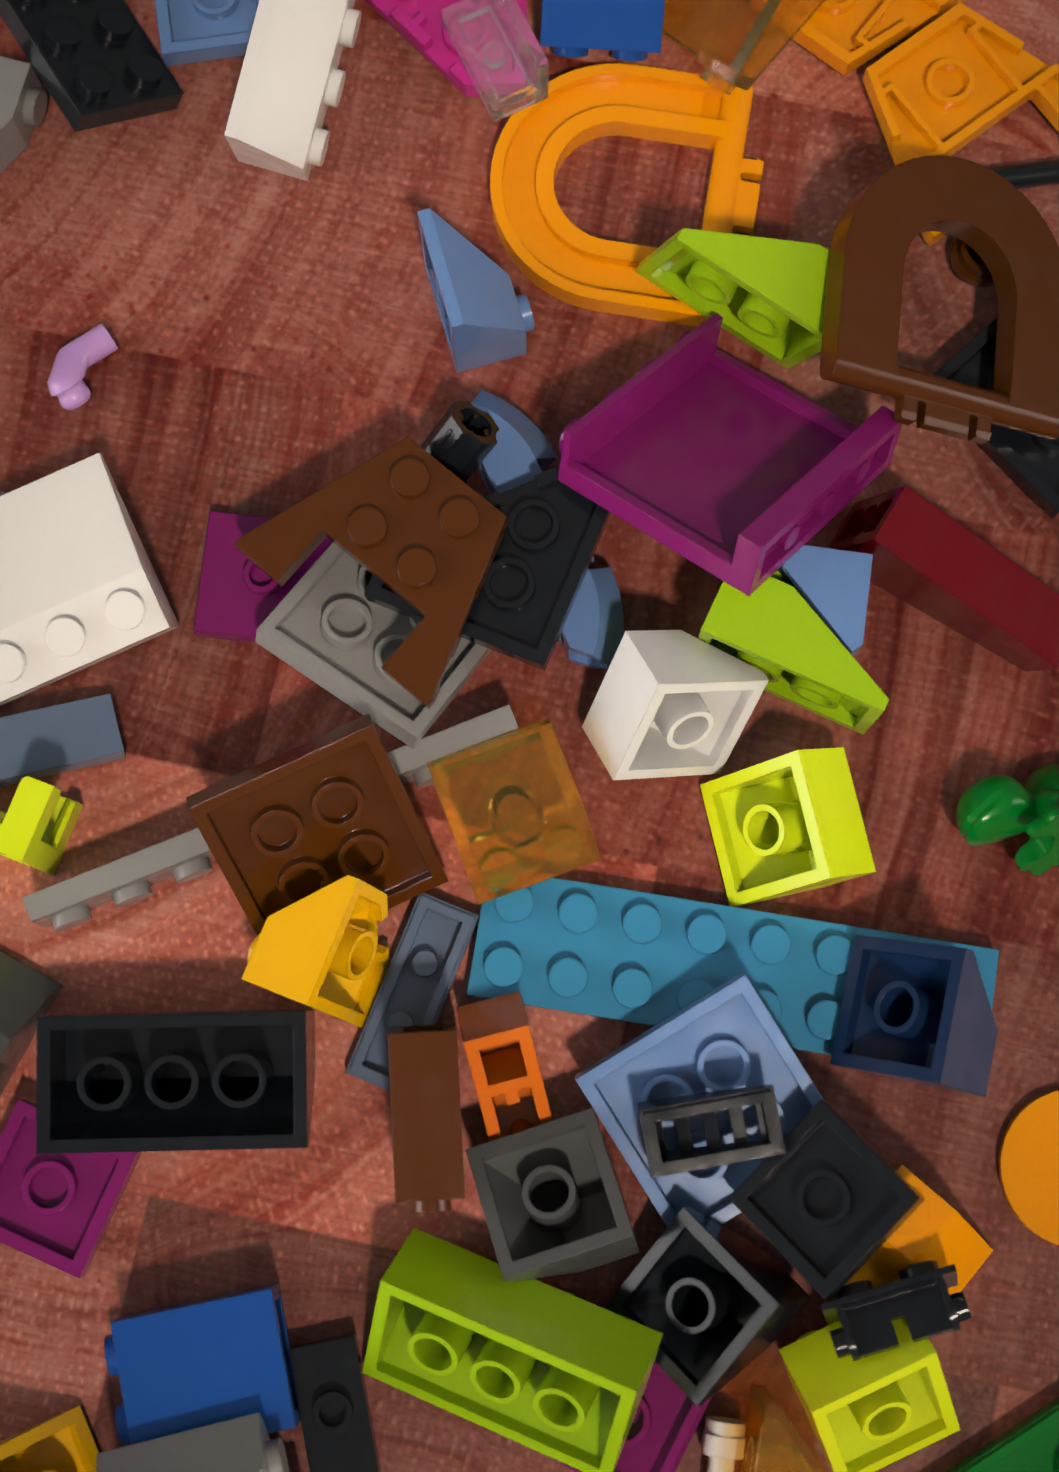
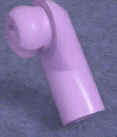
(72, 363)

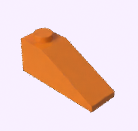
(504, 1065)

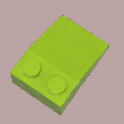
(759, 285)
(795, 651)

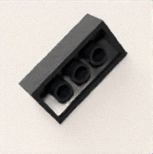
(174, 1081)

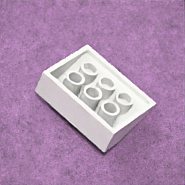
(71, 579)

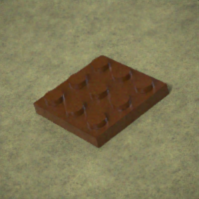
(315, 819)

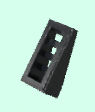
(714, 1154)

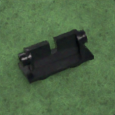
(918, 1297)

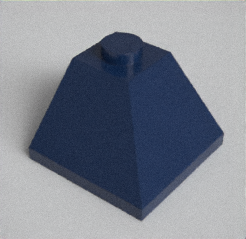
(916, 1015)

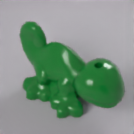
(1002, 808)

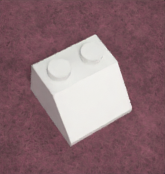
(670, 706)

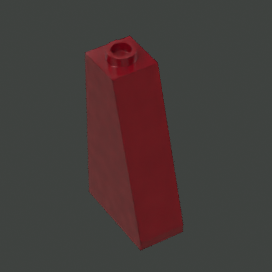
(954, 577)

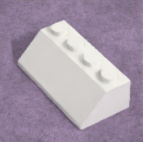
(290, 82)

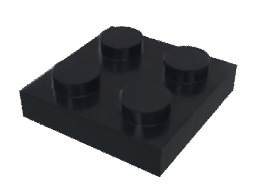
(826, 1200)

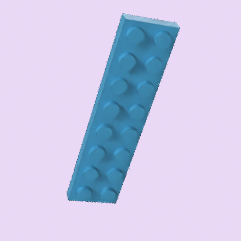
(654, 954)

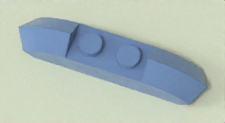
(521, 452)

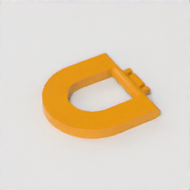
(599, 104)

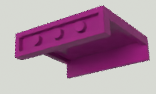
(721, 459)

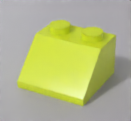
(787, 826)
(870, 1407)

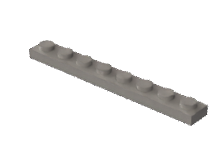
(188, 855)

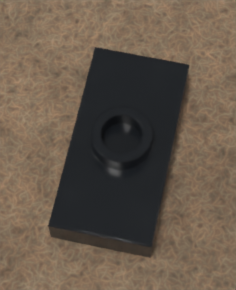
(334, 1406)

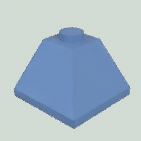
(473, 298)

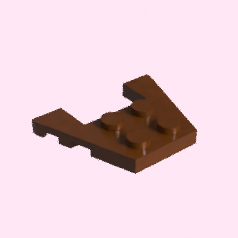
(409, 529)

